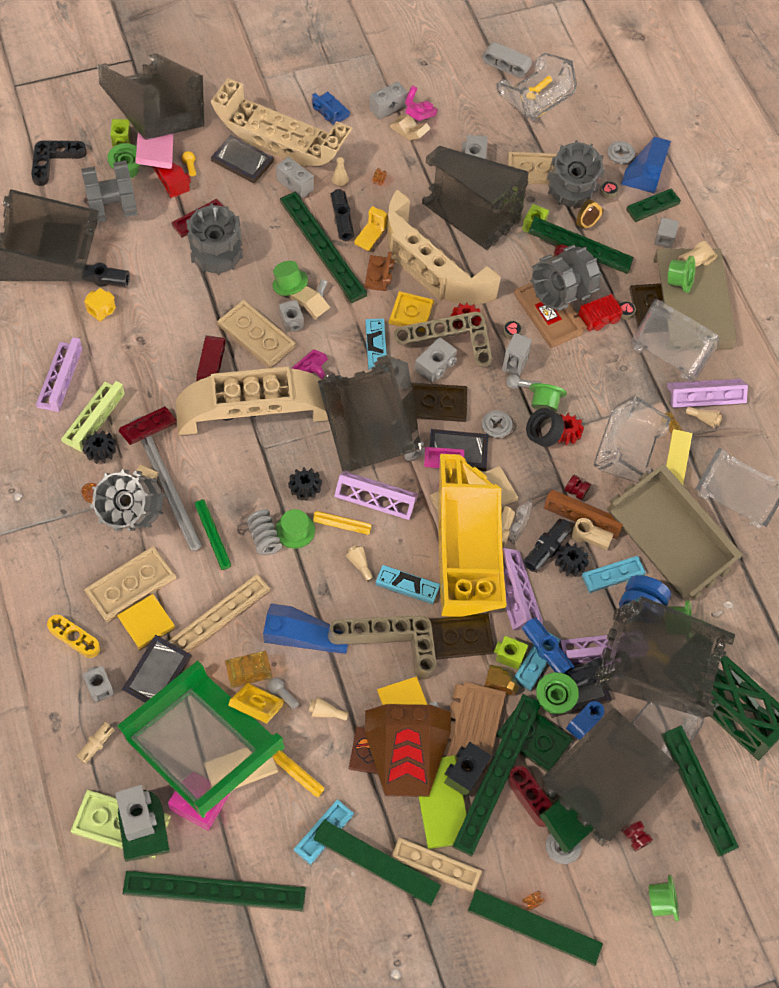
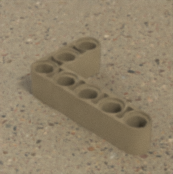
(448, 322)
(390, 634)

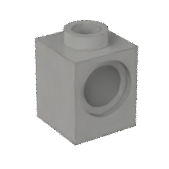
(666, 233)
(288, 310)
(101, 691)

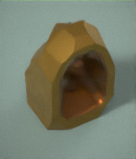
(589, 214)
(501, 680)

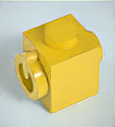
(100, 304)

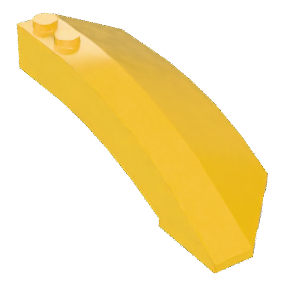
(469, 540)

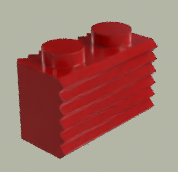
(600, 312)

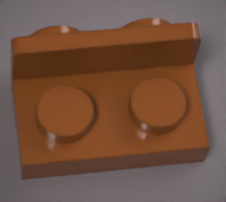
(378, 272)

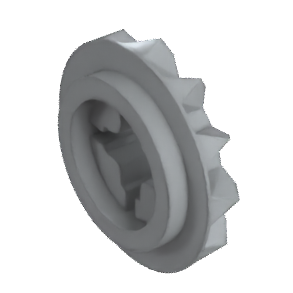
(626, 149)
(497, 417)
(560, 856)

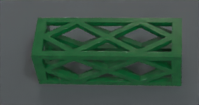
(747, 691)

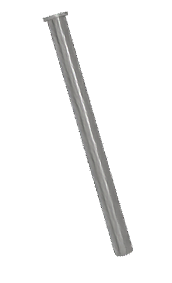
(171, 493)

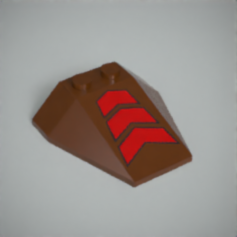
(407, 746)

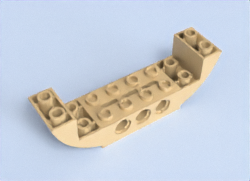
(274, 130)
(430, 264)
(248, 395)

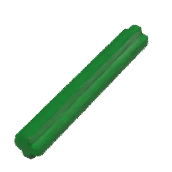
(213, 534)

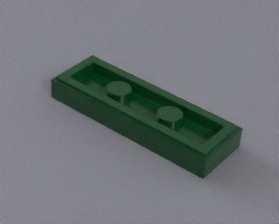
(653, 205)

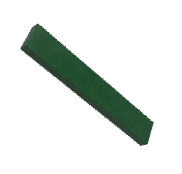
(562, 236)
(700, 791)
(377, 862)
(535, 927)

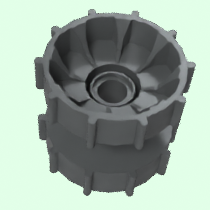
(576, 159)
(110, 190)
(215, 239)
(565, 277)
(111, 505)

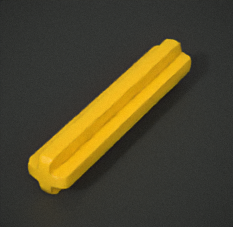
(342, 522)
(298, 773)

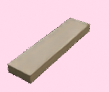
(436, 865)

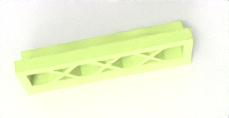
(97, 417)

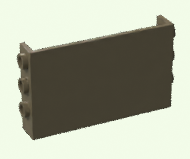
(706, 301)
(674, 532)

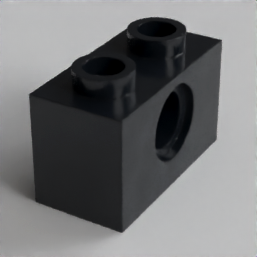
(457, 777)

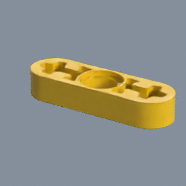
(77, 644)

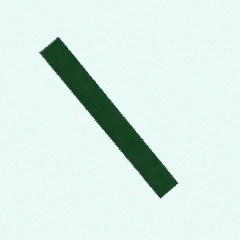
(323, 247)
(496, 776)
(214, 891)

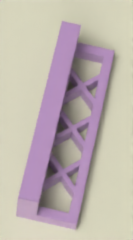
(62, 378)
(708, 392)
(378, 488)
(517, 604)
(582, 654)

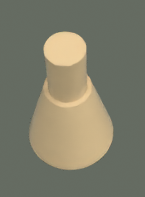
(340, 175)
(710, 417)
(357, 557)
(323, 709)

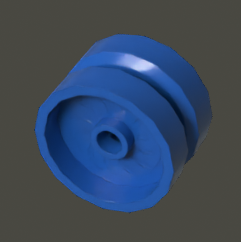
(647, 587)

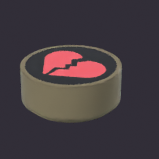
(609, 189)
(628, 309)
(510, 328)

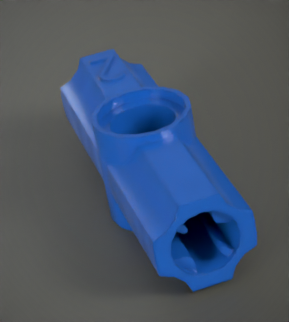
(539, 637)

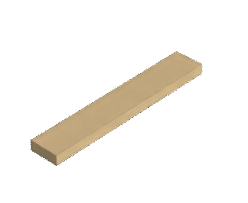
(220, 614)

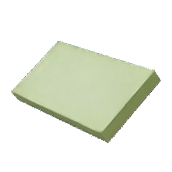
(99, 819)

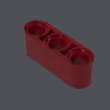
(211, 357)
(529, 785)

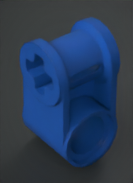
(584, 722)

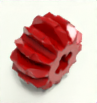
(463, 309)
(572, 429)

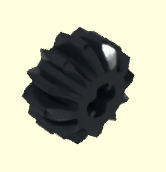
(99, 446)
(312, 485)
(577, 554)

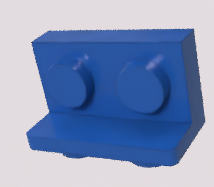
(330, 107)

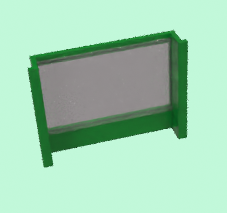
(198, 739)

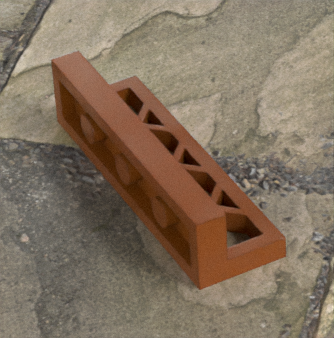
(575, 509)

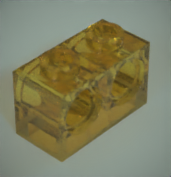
(248, 669)

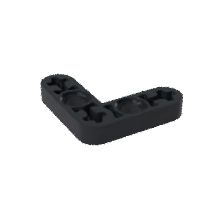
(50, 152)

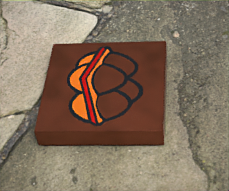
(361, 756)

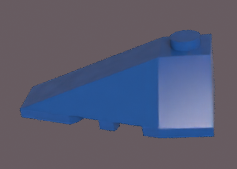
(647, 166)
(298, 629)

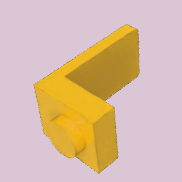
(373, 230)

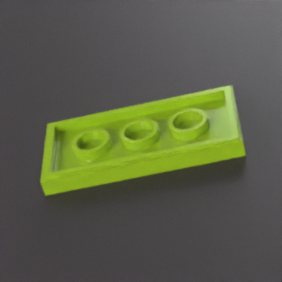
(443, 810)

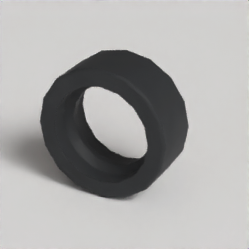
(535, 422)

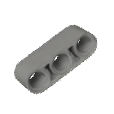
(507, 60)

